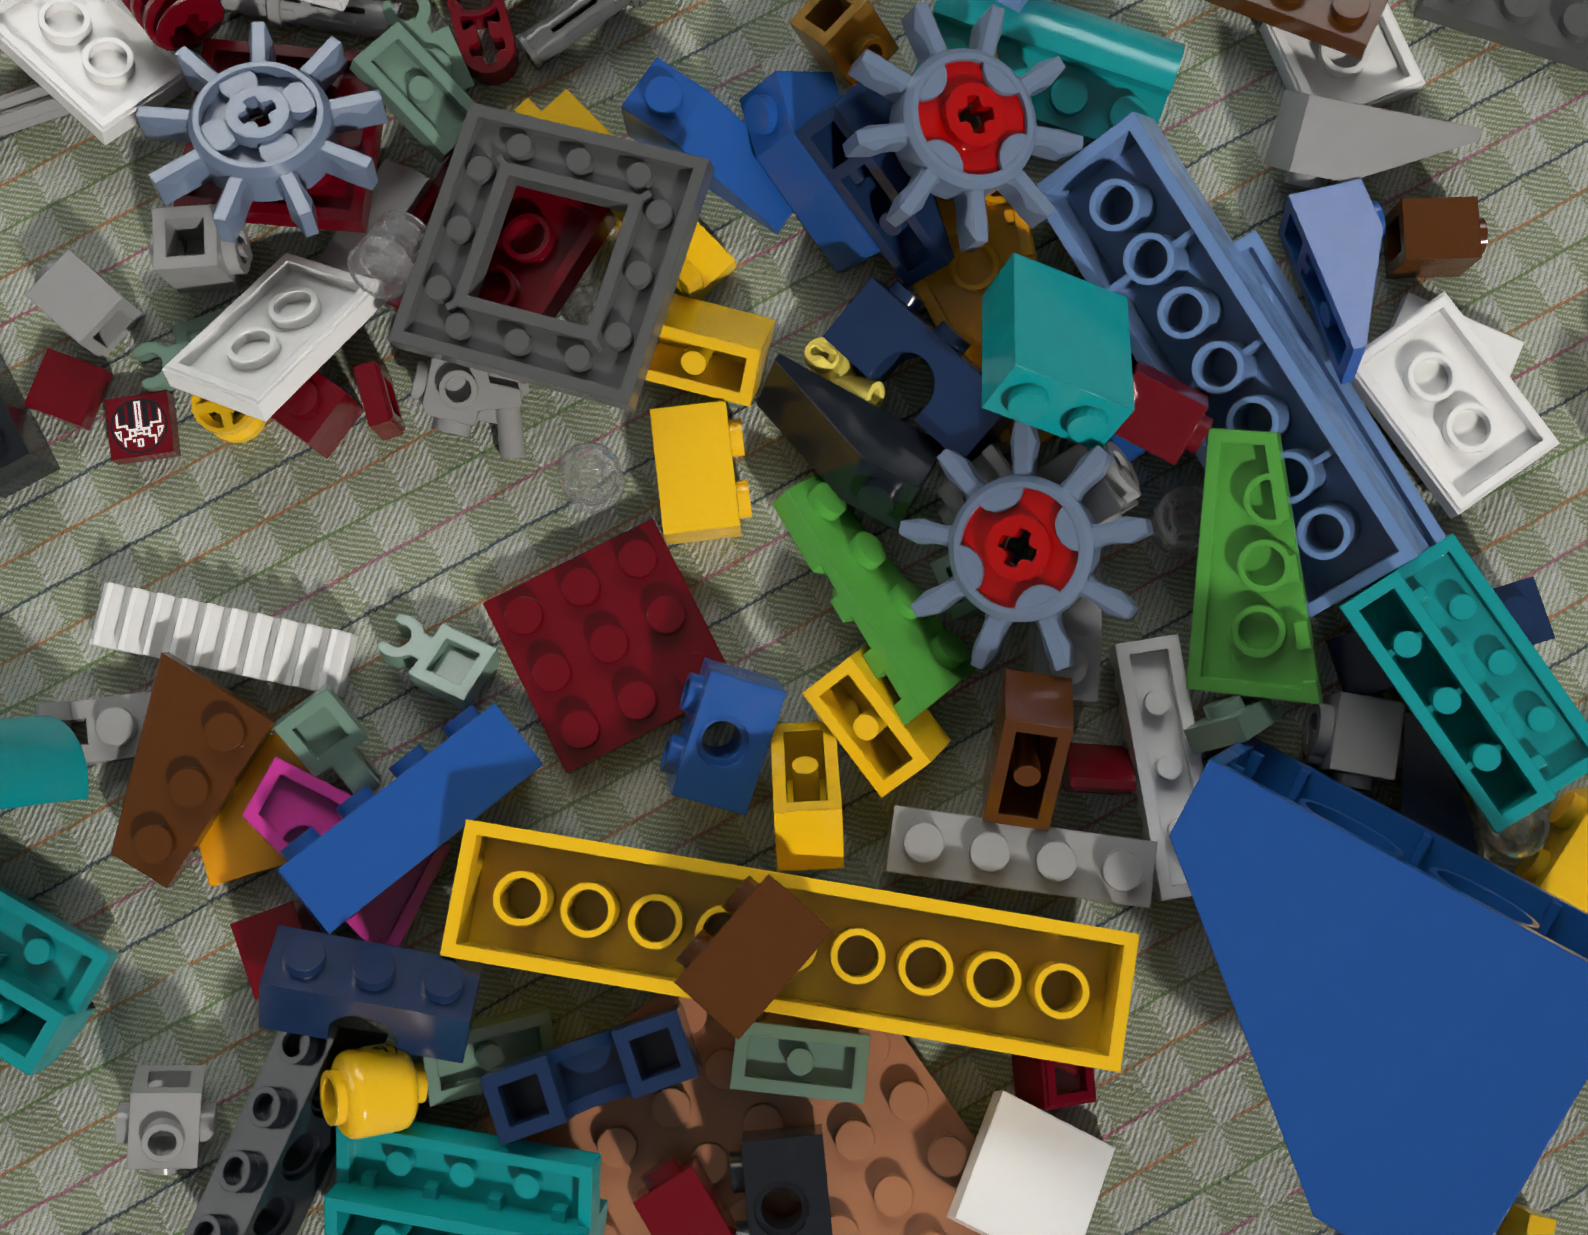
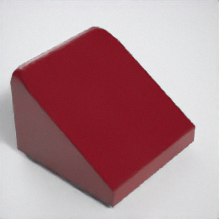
(1098, 770)
(1052, 1083)

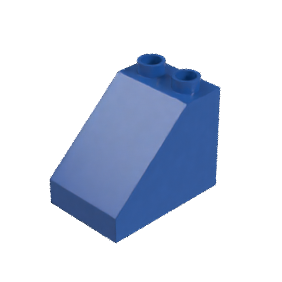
(1392, 993)

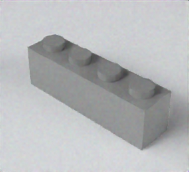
(1020, 857)

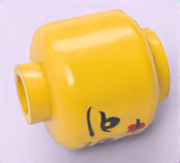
(372, 1091)

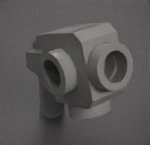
(463, 395)

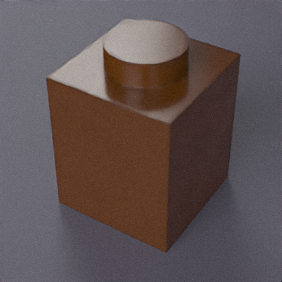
(1433, 237)

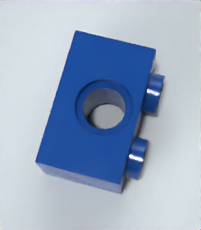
(726, 773)

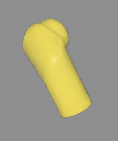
(832, 365)

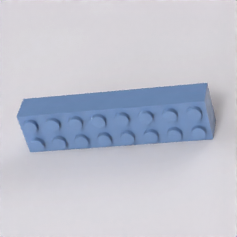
(1206, 321)

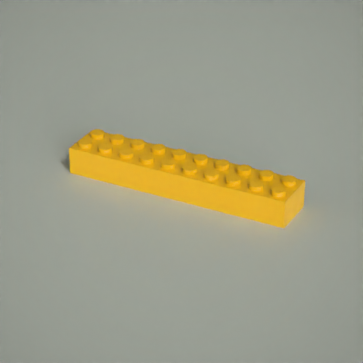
(885, 966)

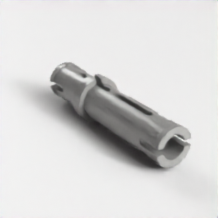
(358, 18)

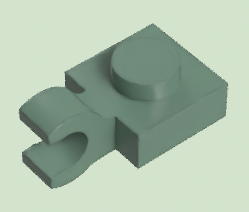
(1231, 721)
(326, 735)

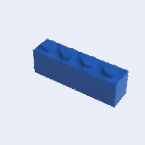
(408, 818)

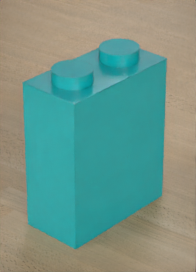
(1056, 352)

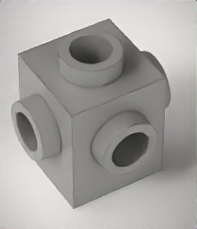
(165, 1118)

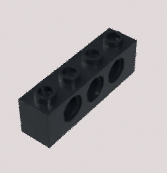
(279, 1139)
(787, 1159)

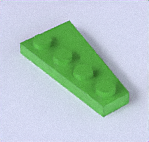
(1249, 585)
(868, 589)

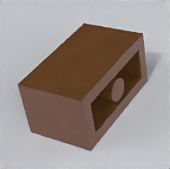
(1027, 749)
(751, 955)

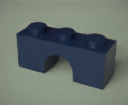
(886, 329)
(413, 992)
(591, 1071)

